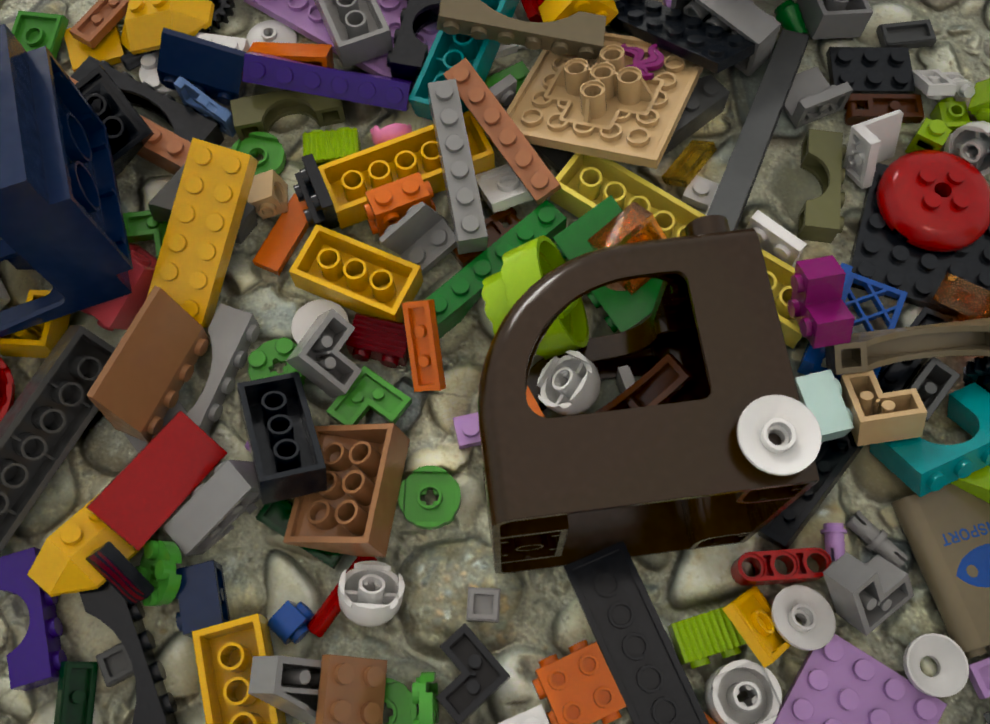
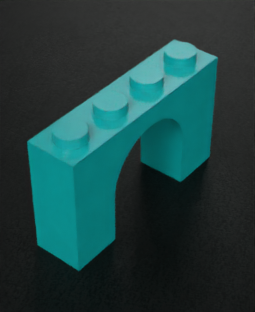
(932, 466)

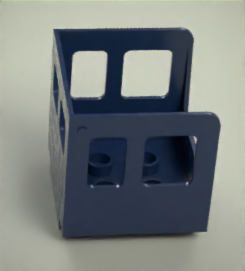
(56, 189)

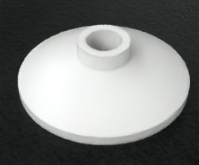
(271, 31)
(791, 422)
(813, 611)

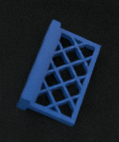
(813, 358)

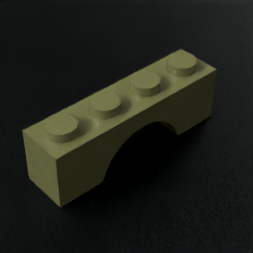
(261, 111)
(823, 157)

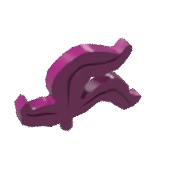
(653, 63)

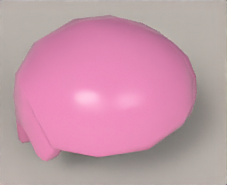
(389, 132)

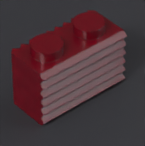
(378, 340)

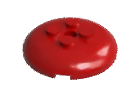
(935, 200)

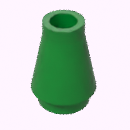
(790, 17)

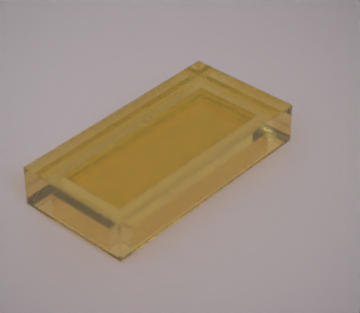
(689, 163)

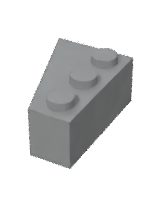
(214, 507)
(287, 684)

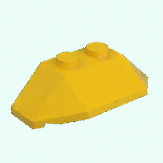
(147, 18)
(62, 559)

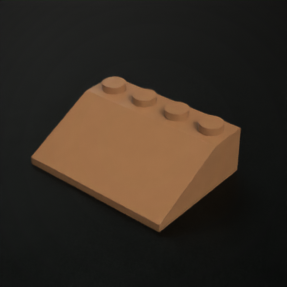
(149, 367)
(361, 492)

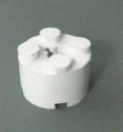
(739, 676)

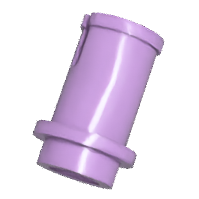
(834, 539)

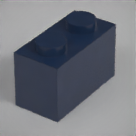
(201, 597)

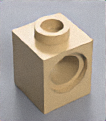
(268, 194)

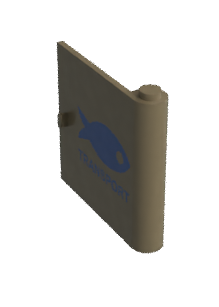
(952, 548)

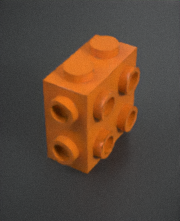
(391, 201)
(579, 687)

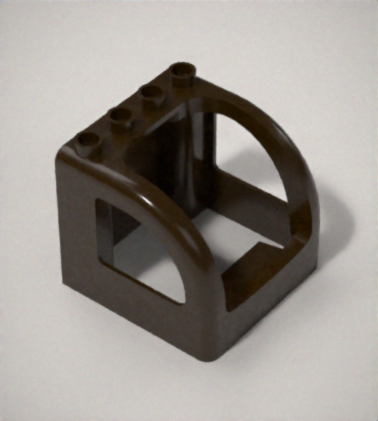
(646, 473)

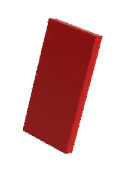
(157, 480)

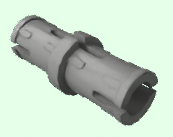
(876, 539)

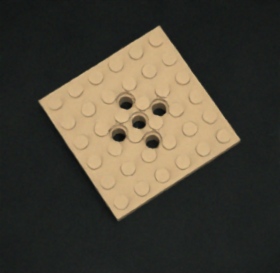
(602, 104)

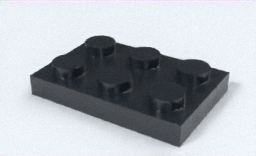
(871, 69)

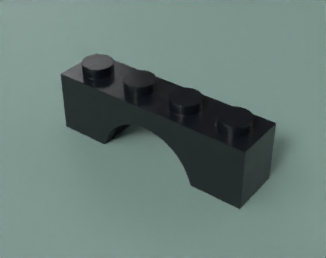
(408, 51)

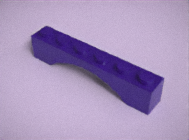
(326, 82)

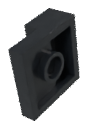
(314, 192)

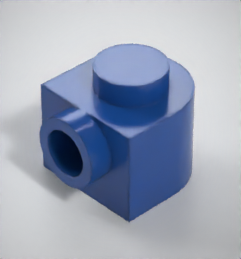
(291, 622)

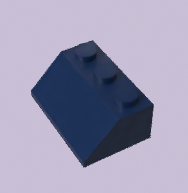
(205, 64)

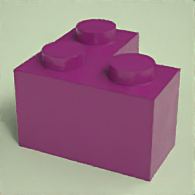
(818, 302)

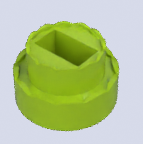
(521, 270)

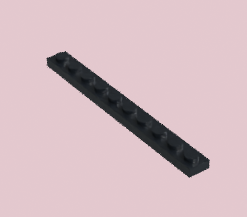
(839, 453)

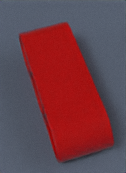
(793, 559)

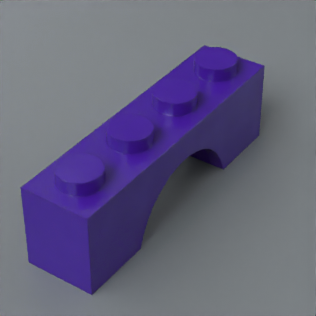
(39, 654)

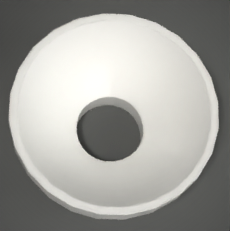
(950, 661)

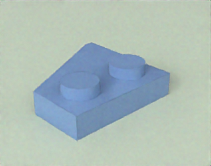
(205, 105)

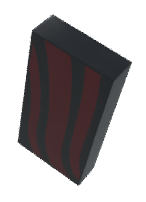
(120, 573)

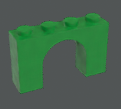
(622, 307)

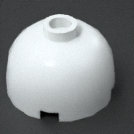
(972, 144)
(569, 384)
(370, 593)

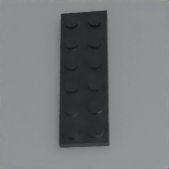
(681, 34)
(633, 639)

